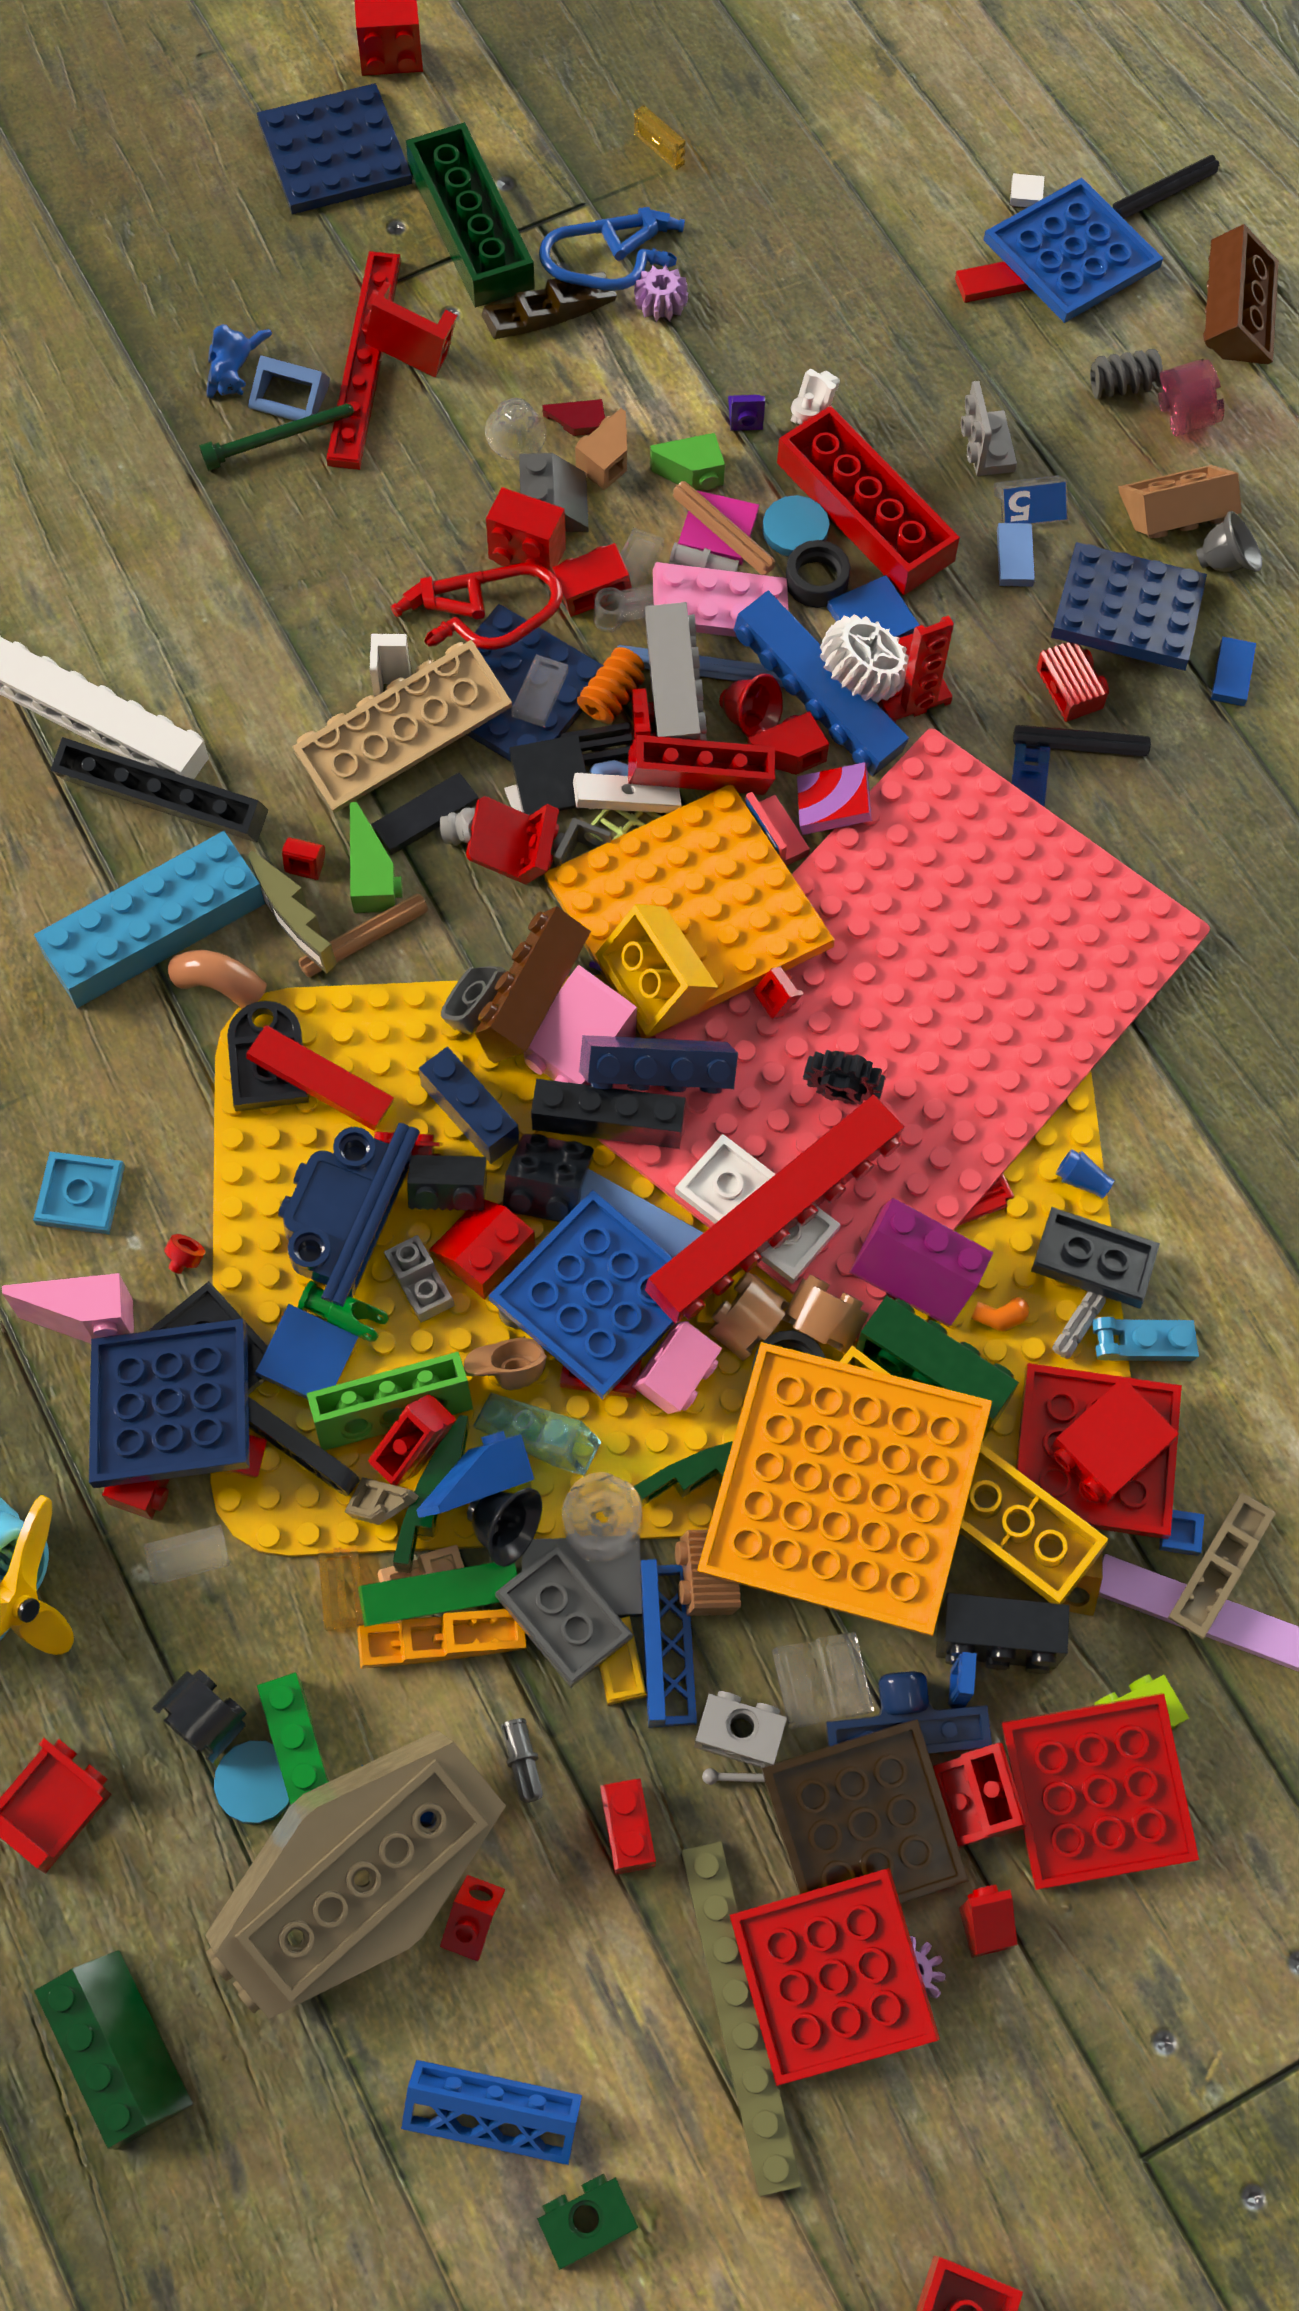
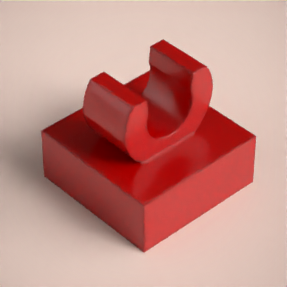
(777, 992)

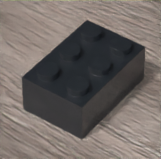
(1003, 1632)

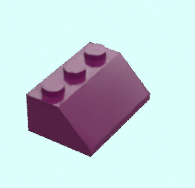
(921, 1261)

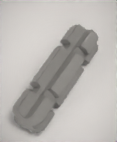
(1078, 1324)

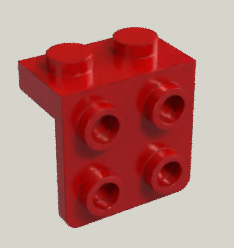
(511, 840)

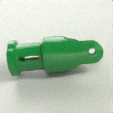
(342, 1317)

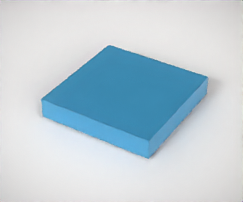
(79, 1193)

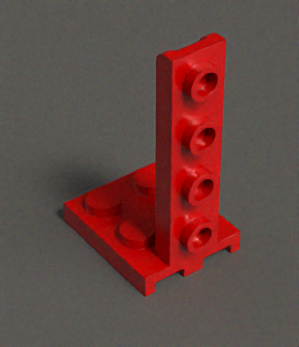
(924, 672)

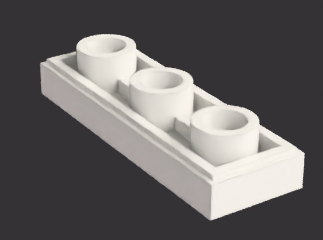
(615, 793)

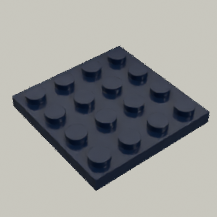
(334, 148)
(1129, 606)
(511, 668)
(169, 1403)

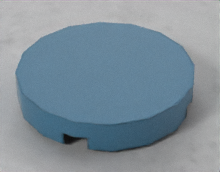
(794, 522)
(251, 1783)

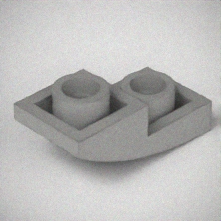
(419, 1278)

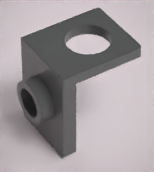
(577, 833)

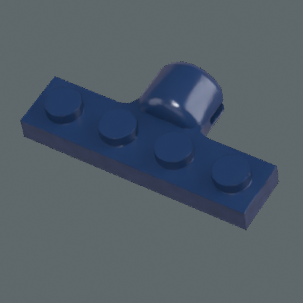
(906, 1698)

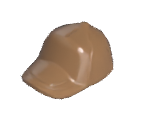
(512, 1362)

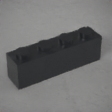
(608, 1113)

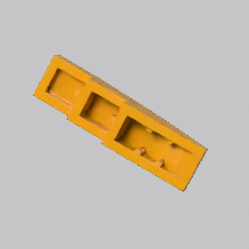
(439, 1638)

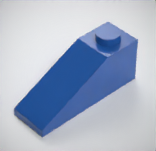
(481, 1473)

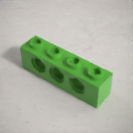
(375, 1402)

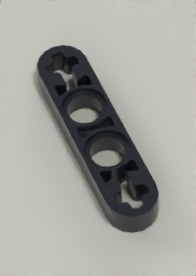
(301, 1449)

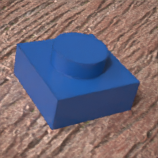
(1185, 1534)

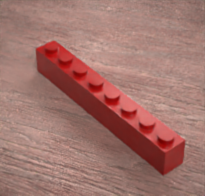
(774, 1209)

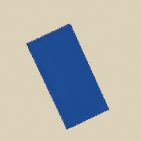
(1233, 671)
(962, 1680)

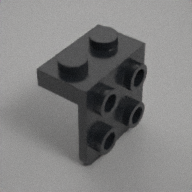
(546, 1177)

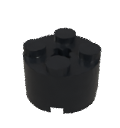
(201, 1715)

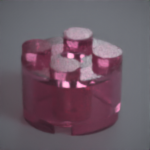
(1191, 396)

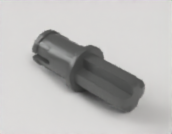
(522, 1759)

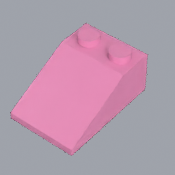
(75, 1306)

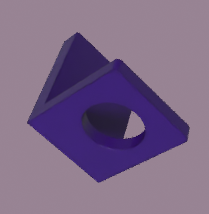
(746, 412)

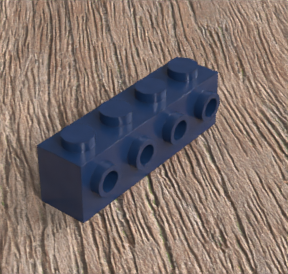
(658, 1063)

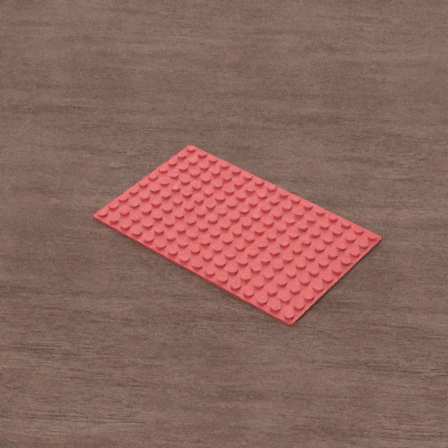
(969, 962)

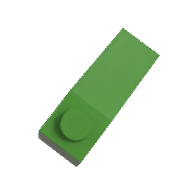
(371, 869)

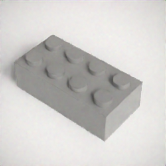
(675, 672)

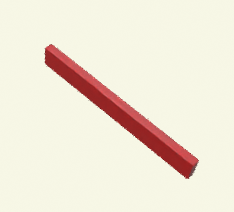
(361, 368)

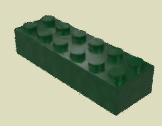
(470, 214)

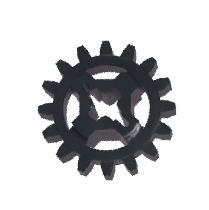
(843, 1077)

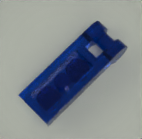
(1031, 778)

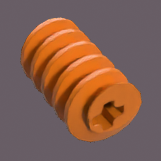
(612, 685)

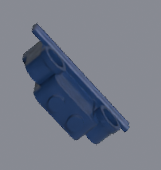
(344, 1206)

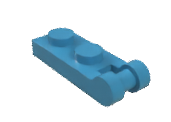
(1145, 1340)

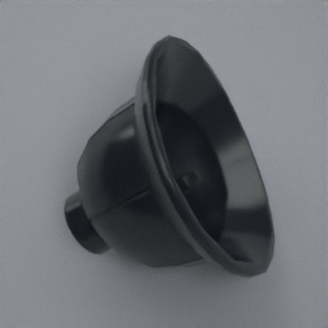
(506, 1523)

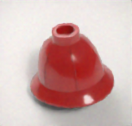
(753, 703)

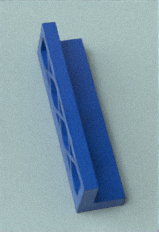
(653, 1649)
(492, 2103)

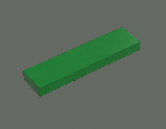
(433, 1593)

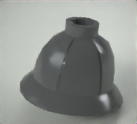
(1230, 547)

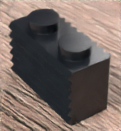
(447, 1182)

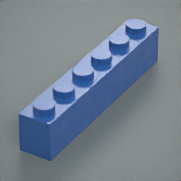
(795, 658)

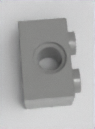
(716, 1736)

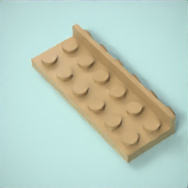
(401, 725)

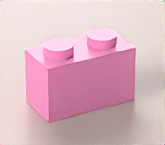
(678, 1368)

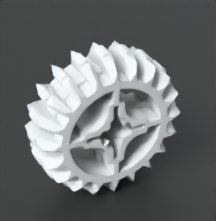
(864, 658)

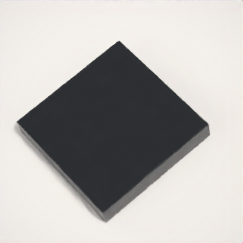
(546, 772)

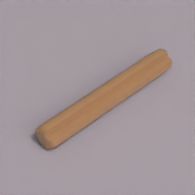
(724, 528)
(370, 931)

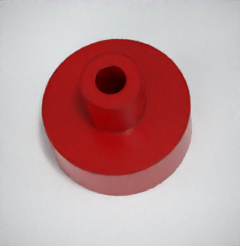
(183, 1253)

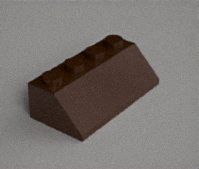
(1241, 298)
(530, 984)

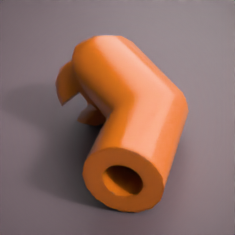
(1003, 1318)

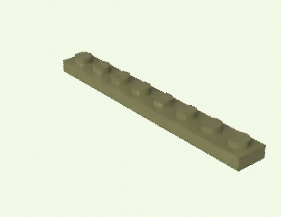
(745, 2048)

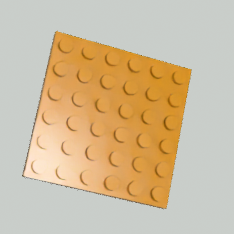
(716, 882)
(845, 1488)

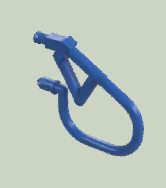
(649, 222)

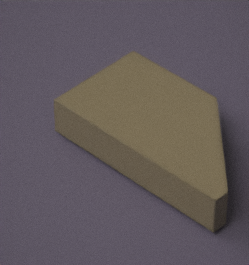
(378, 1501)

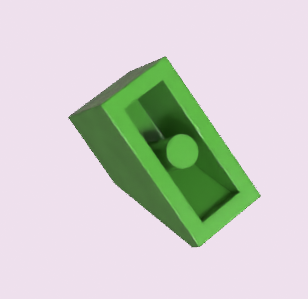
(690, 460)

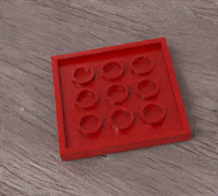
(1052, 1403)
(1100, 1791)
(834, 1977)

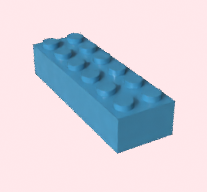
(150, 919)

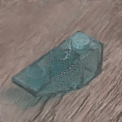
(545, 1434)

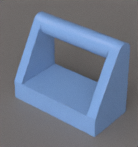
(271, 367)

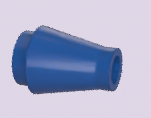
(1084, 1174)

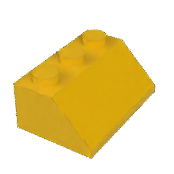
(655, 968)

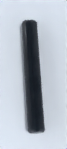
(1167, 186)
(1082, 740)

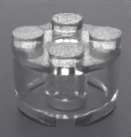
(617, 1501)

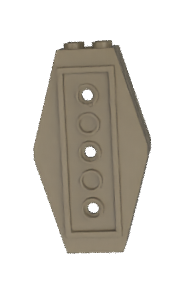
(310, 1867)

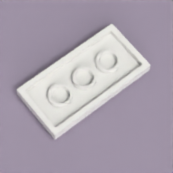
(727, 1178)

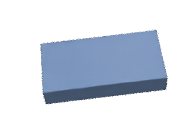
(1015, 554)

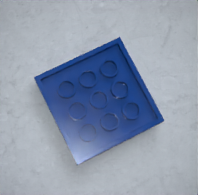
(1073, 249)
(587, 1294)

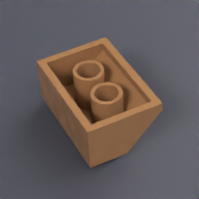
(1181, 500)

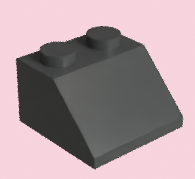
(557, 483)

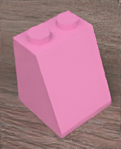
(579, 1009)

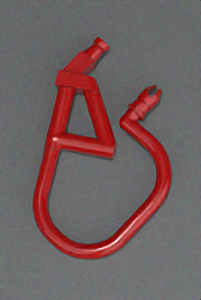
(426, 593)

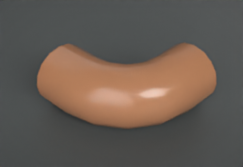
(217, 972)

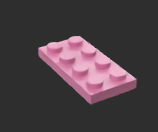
(713, 594)

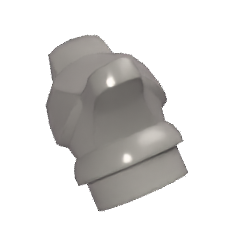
(457, 827)

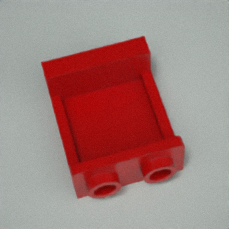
(407, 333)
(1113, 1441)
(50, 1804)

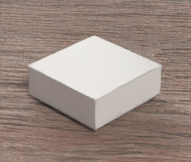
(1026, 190)

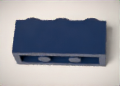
(469, 1105)

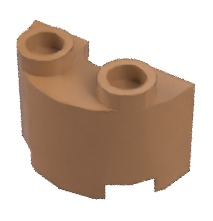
(825, 1315)
(749, 1317)

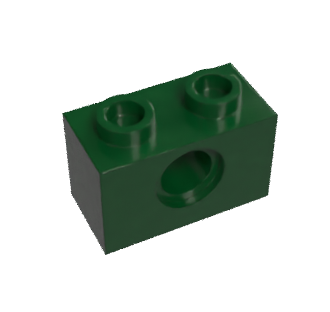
(566, 2240)

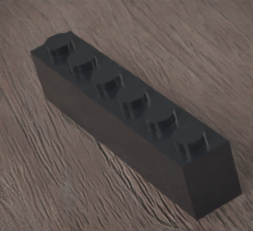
(159, 789)

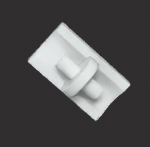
(814, 395)

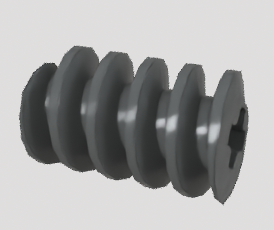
(1124, 371)

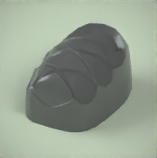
(470, 997)

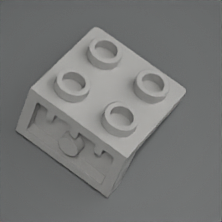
(988, 436)

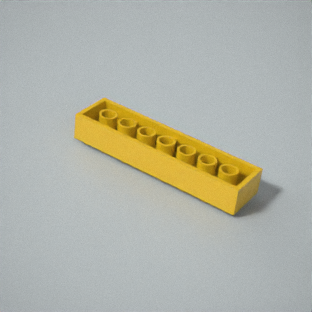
(1021, 1522)

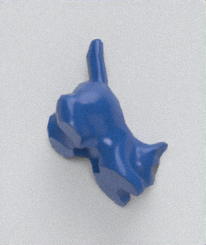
(227, 356)

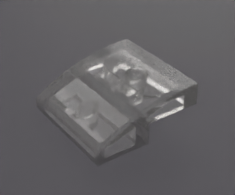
(822, 1680)

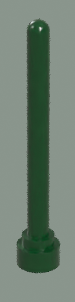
(215, 453)

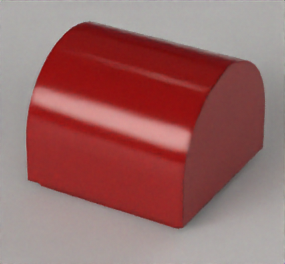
(303, 858)

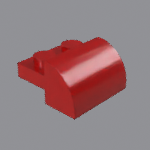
(980, 1795)

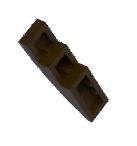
(544, 307)

